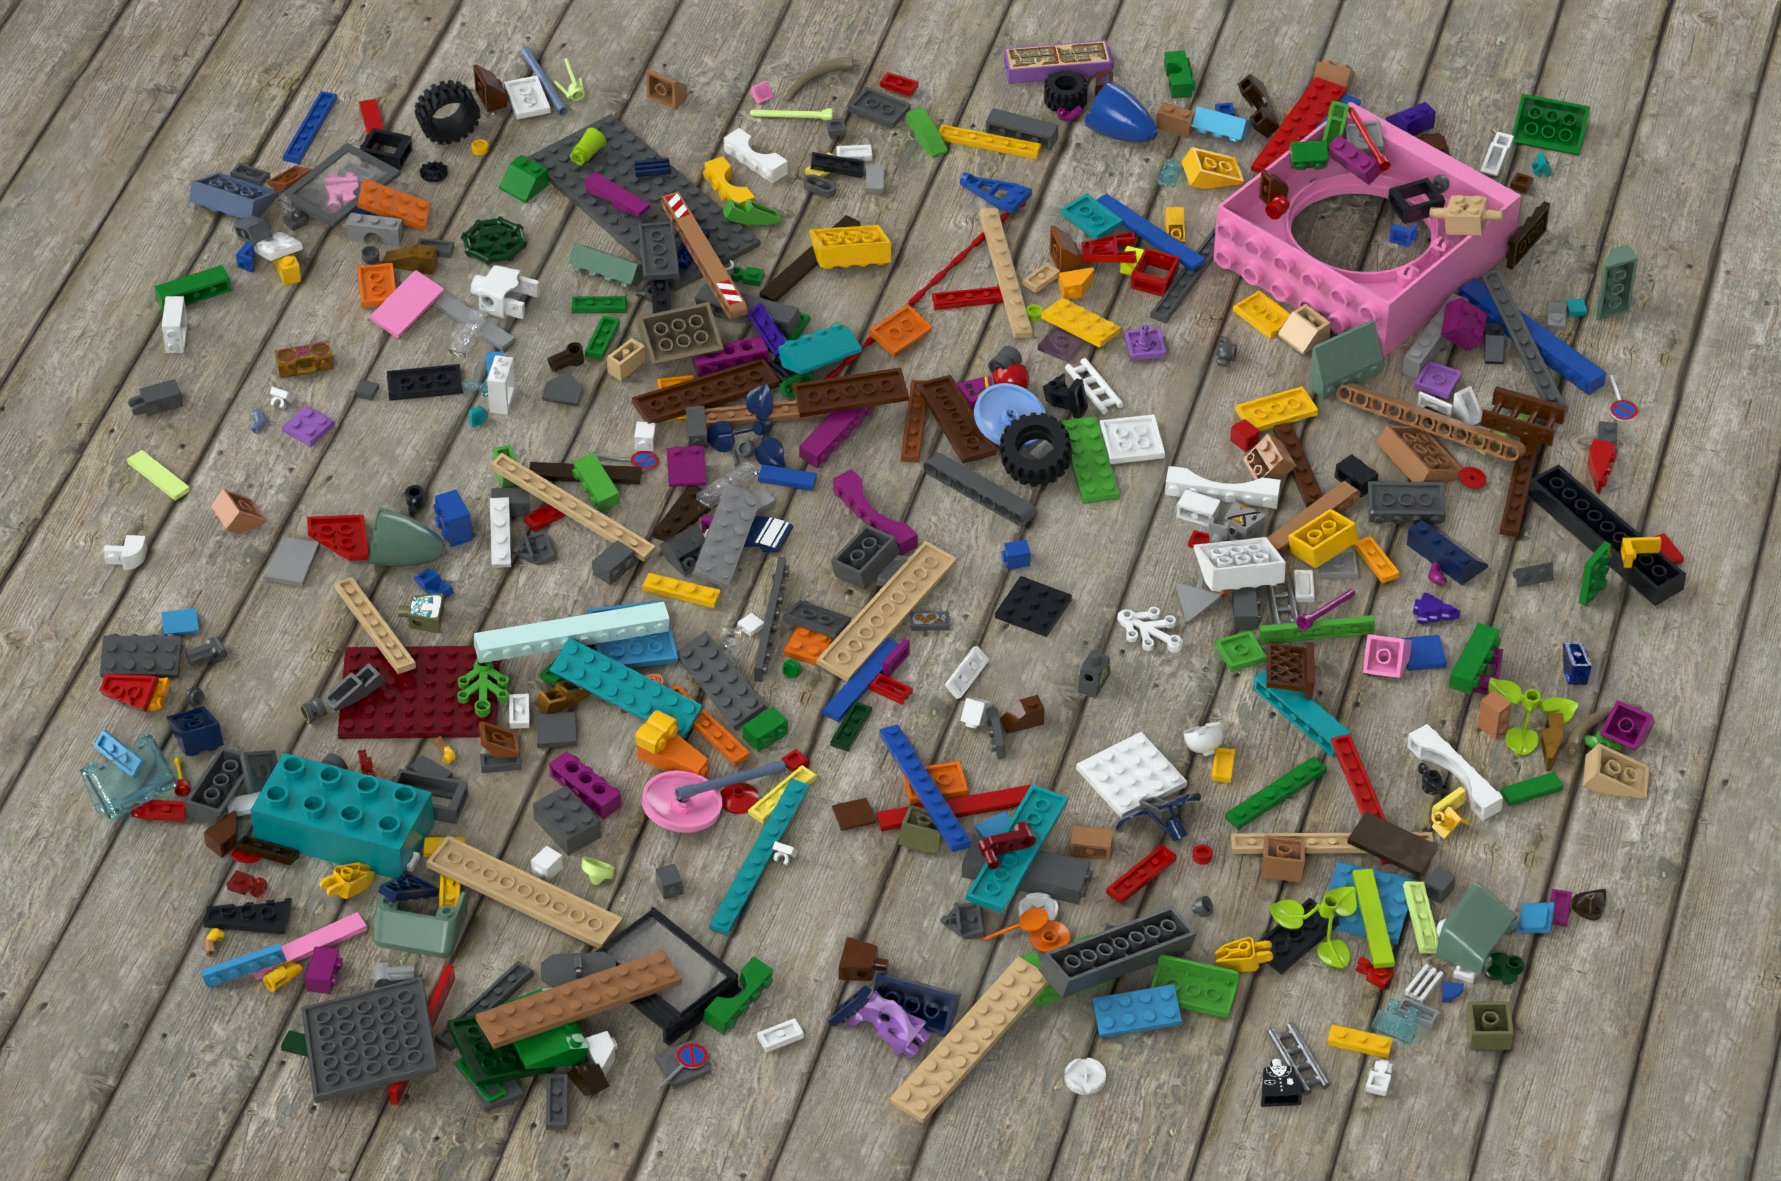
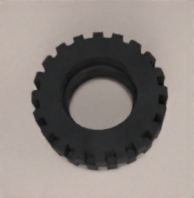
(1039, 470)

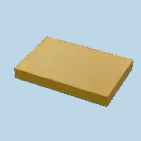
(1262, 313)

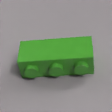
(595, 482)

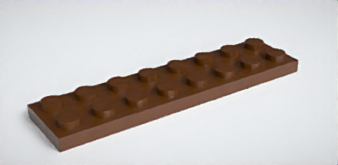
(704, 391)

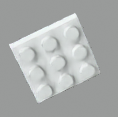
(1132, 439)

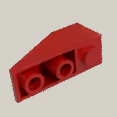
(1599, 462)

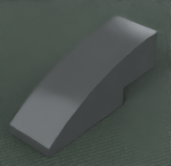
(354, 688)

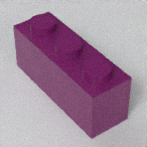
(1354, 159)

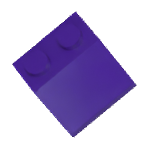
(1414, 119)

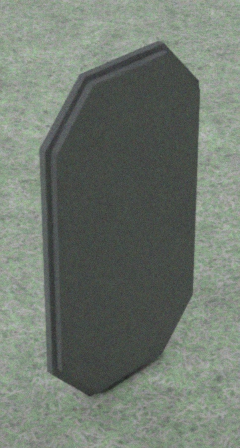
(564, 968)

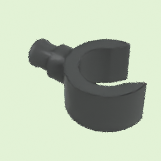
(645, 293)

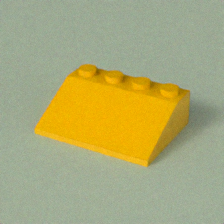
(851, 246)

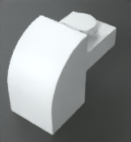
(129, 555)

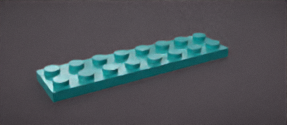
(623, 686)
(997, 887)

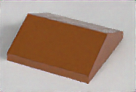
(288, 178)
(498, 741)

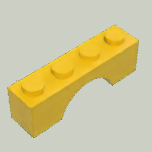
(719, 174)

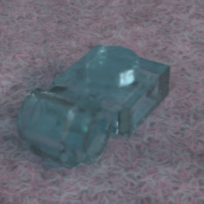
(1169, 174)

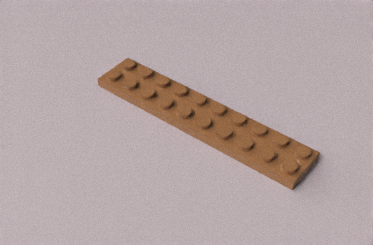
(578, 999)

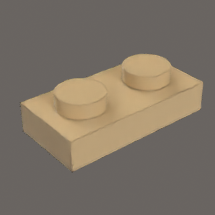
(1041, 277)

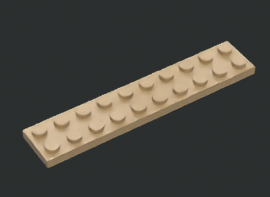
(886, 611)
(524, 892)
(969, 1040)

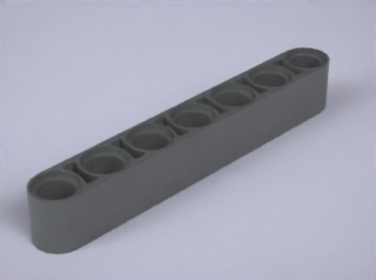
(979, 489)

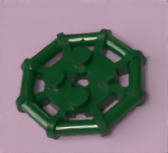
(484, 240)

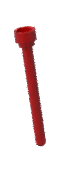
(1383, 162)

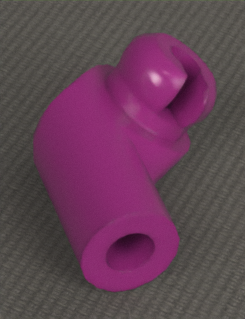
(1069, 115)
(1435, 575)

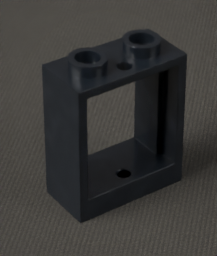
(400, 141)
(1419, 211)

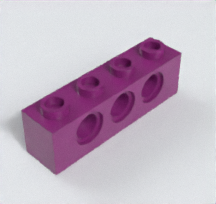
(732, 355)
(585, 784)

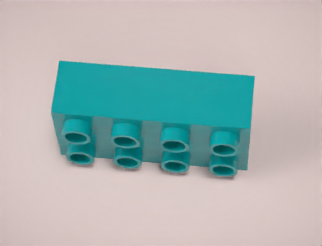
(342, 815)

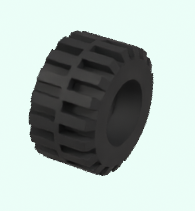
(1065, 90)

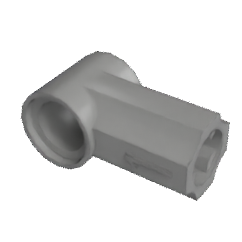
(386, 974)

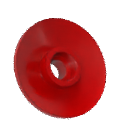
(739, 798)

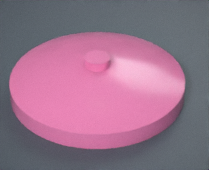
(680, 815)

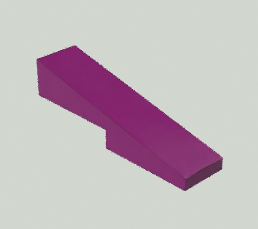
(620, 198)

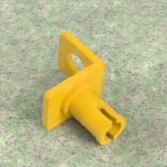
(1447, 821)

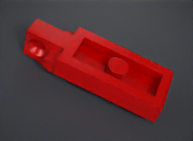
(161, 810)

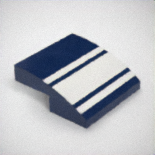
(768, 533)

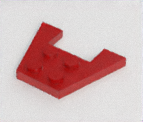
(1106, 249)

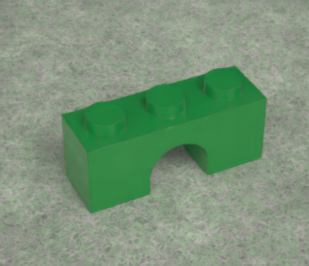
(1180, 74)

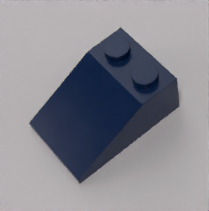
(196, 731)

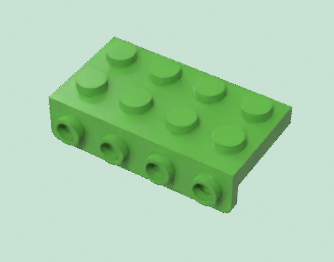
(1198, 985)

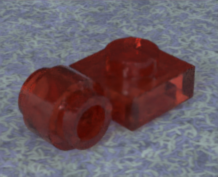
(366, 763)
(244, 882)

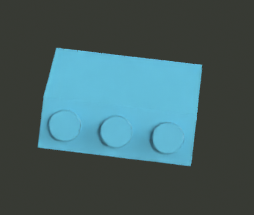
(1221, 124)

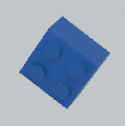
(453, 518)

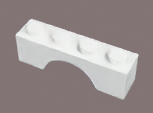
(769, 166)

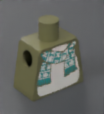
(424, 612)

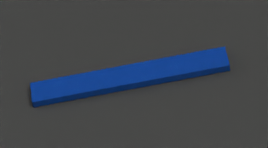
(1152, 233)

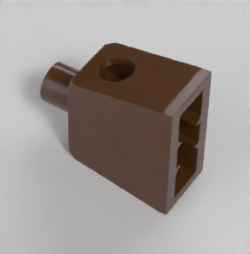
(860, 961)

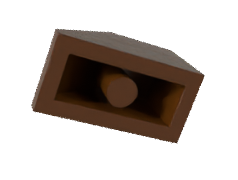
(1271, 186)
(1024, 715)

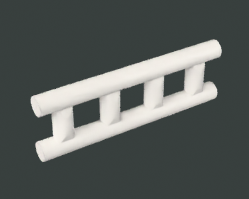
(1092, 394)

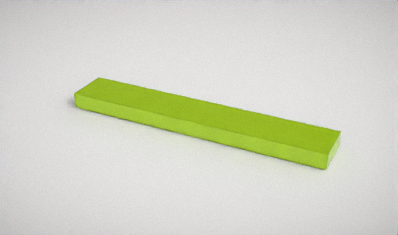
(1373, 918)

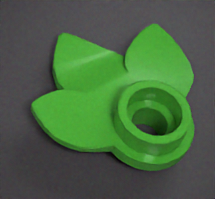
(1592, 741)

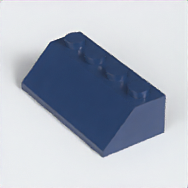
(1441, 548)
(921, 1000)

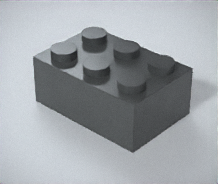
(865, 556)
(567, 820)

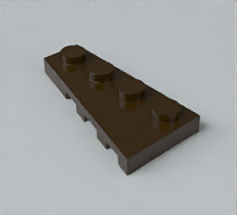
(681, 515)

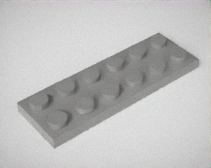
(726, 536)

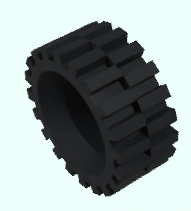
(455, 125)

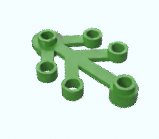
(482, 707)

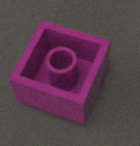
(1463, 324)

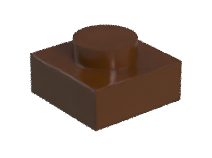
(1521, 182)

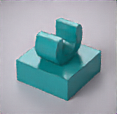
(1542, 165)

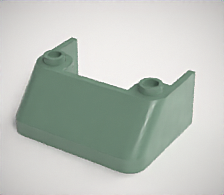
(419, 932)

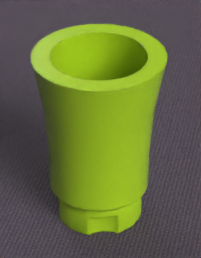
(589, 144)

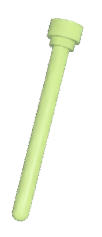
(826, 114)

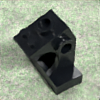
(1061, 396)

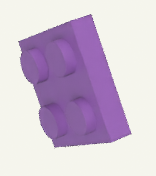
(1437, 379)
(308, 426)

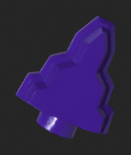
(1432, 610)

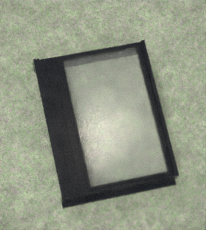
(702, 973)

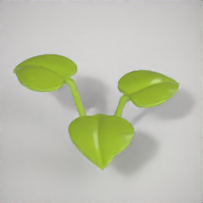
(1522, 740)
(1339, 901)

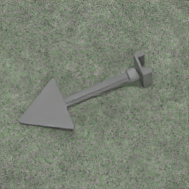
(1196, 599)

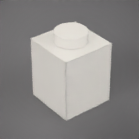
(645, 436)
(546, 864)

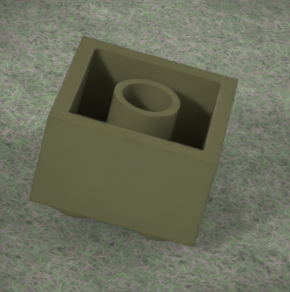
(1489, 1025)

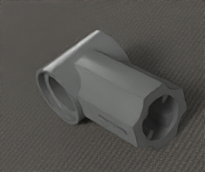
(212, 650)

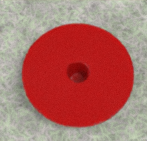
(1472, 477)
(244, 858)

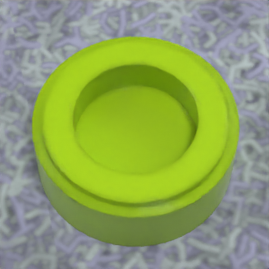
(1034, 312)

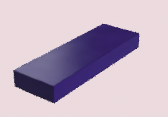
(767, 328)

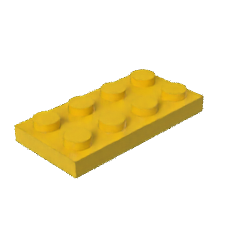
(1081, 322)
(1277, 409)

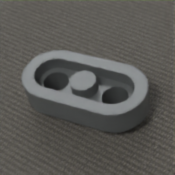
(819, 185)

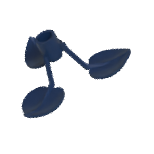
(758, 402)
(1175, 826)

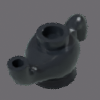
(414, 498)
(1431, 780)

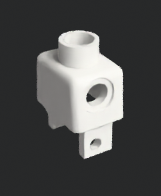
(501, 291)

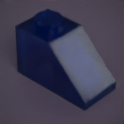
(1576, 663)

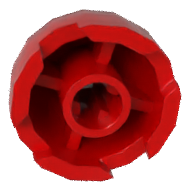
(1014, 375)

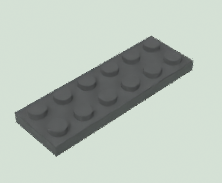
(720, 681)

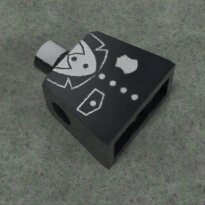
(1280, 1085)

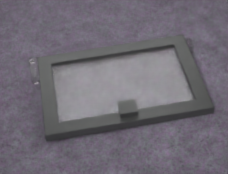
(335, 184)

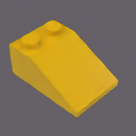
(1211, 169)

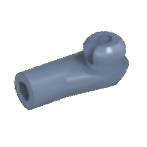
(260, 419)

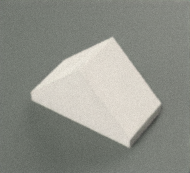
(1466, 406)

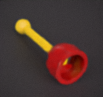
(183, 786)

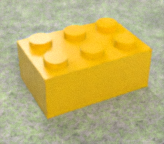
(1323, 538)

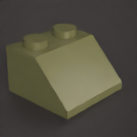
(919, 831)

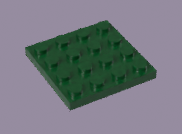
(484, 1062)

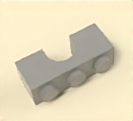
(387, 228)

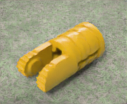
(281, 975)

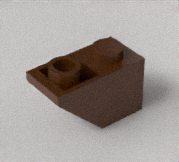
(223, 835)

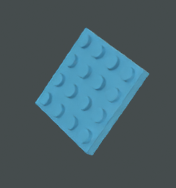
(639, 651)
(1391, 898)

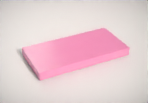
(406, 304)

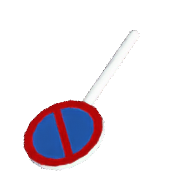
(1622, 409)

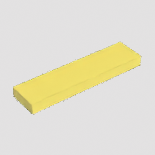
(763, 808)

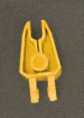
(348, 880)
(1243, 955)

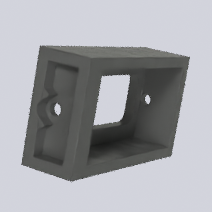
(440, 787)

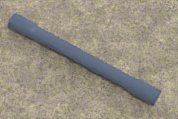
(557, 101)
(693, 789)

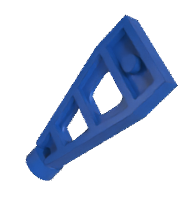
(1010, 202)

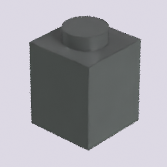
(669, 881)
(1440, 885)

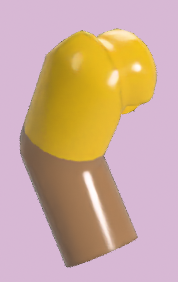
(448, 754)
(209, 942)

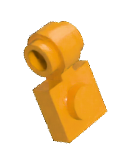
(157, 702)

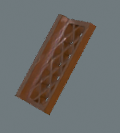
(1305, 668)

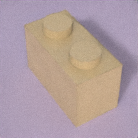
(626, 359)

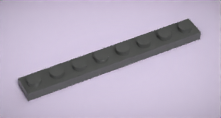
(770, 622)

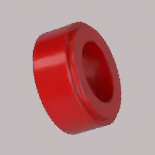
(1202, 854)

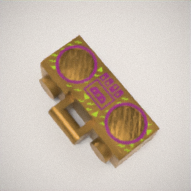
(304, 359)

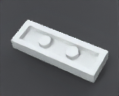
(966, 672)

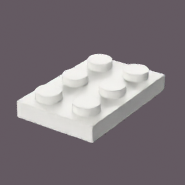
(527, 97)
(277, 246)

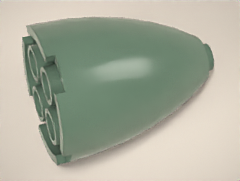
(403, 541)

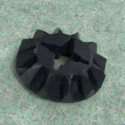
(439, 173)

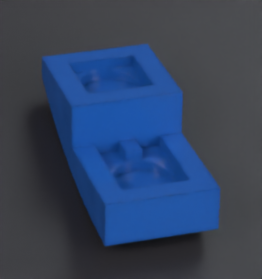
(432, 584)

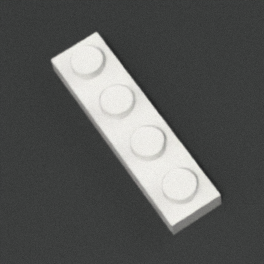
(500, 532)

